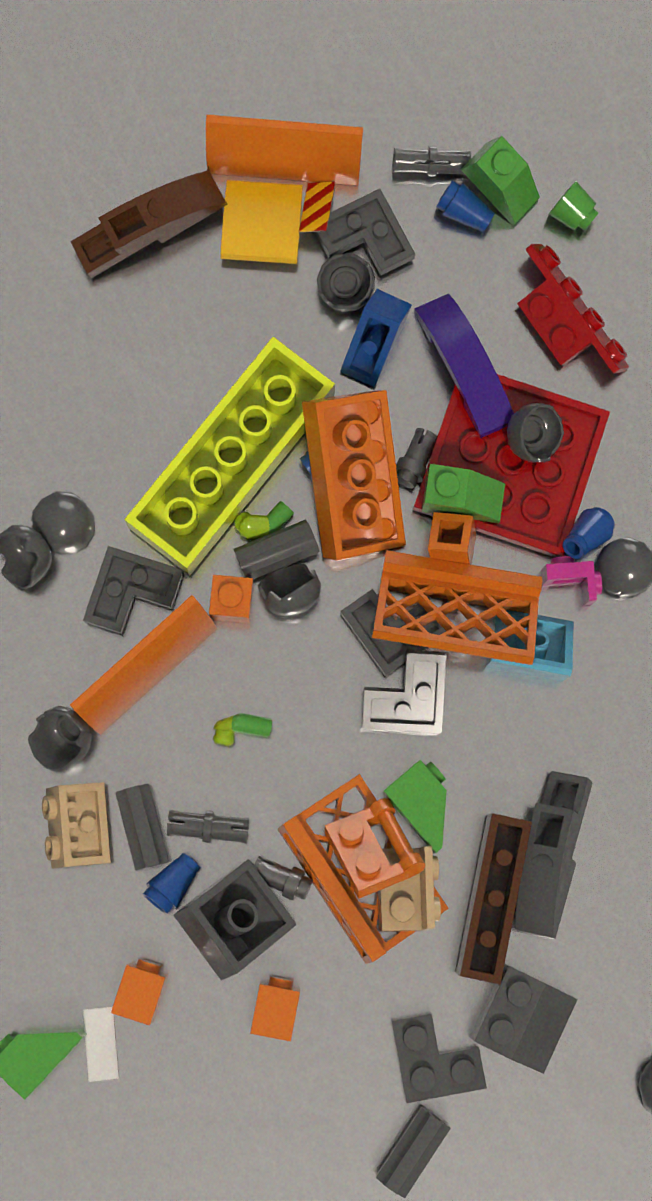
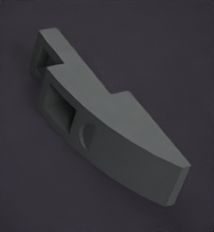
(549, 855)

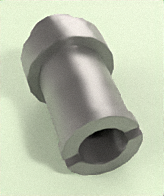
(412, 466)
(289, 881)

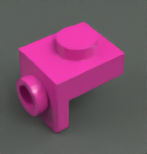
(567, 571)

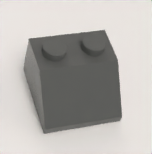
(235, 920)
(523, 1019)

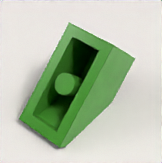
(503, 178)
(463, 493)
(421, 801)
(34, 1055)

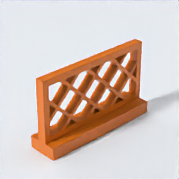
(460, 585)
(329, 879)

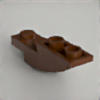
(146, 218)

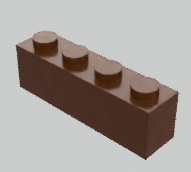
(493, 898)

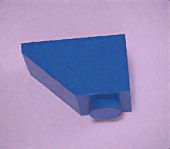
(375, 337)

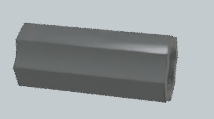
(276, 550)
(141, 826)
(412, 1152)

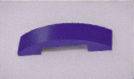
(466, 363)

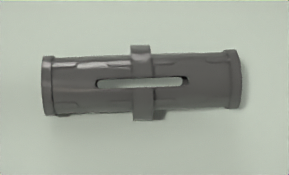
(405, 161)
(208, 826)

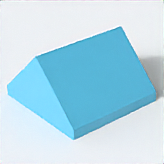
(552, 648)

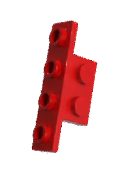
(564, 318)

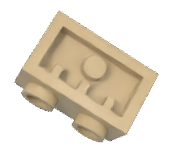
(76, 825)
(411, 902)

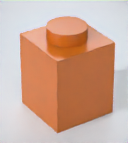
(452, 537)
(231, 599)
(140, 991)
(275, 1009)

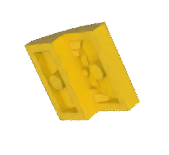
(261, 222)

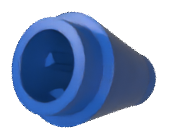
(464, 206)
(590, 531)
(171, 884)

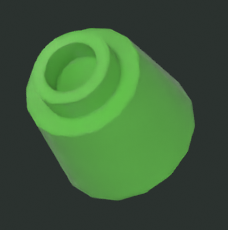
(575, 208)

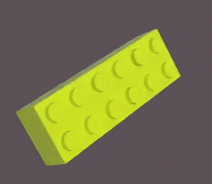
(228, 457)

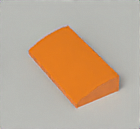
(283, 149)
(354, 474)
(144, 665)

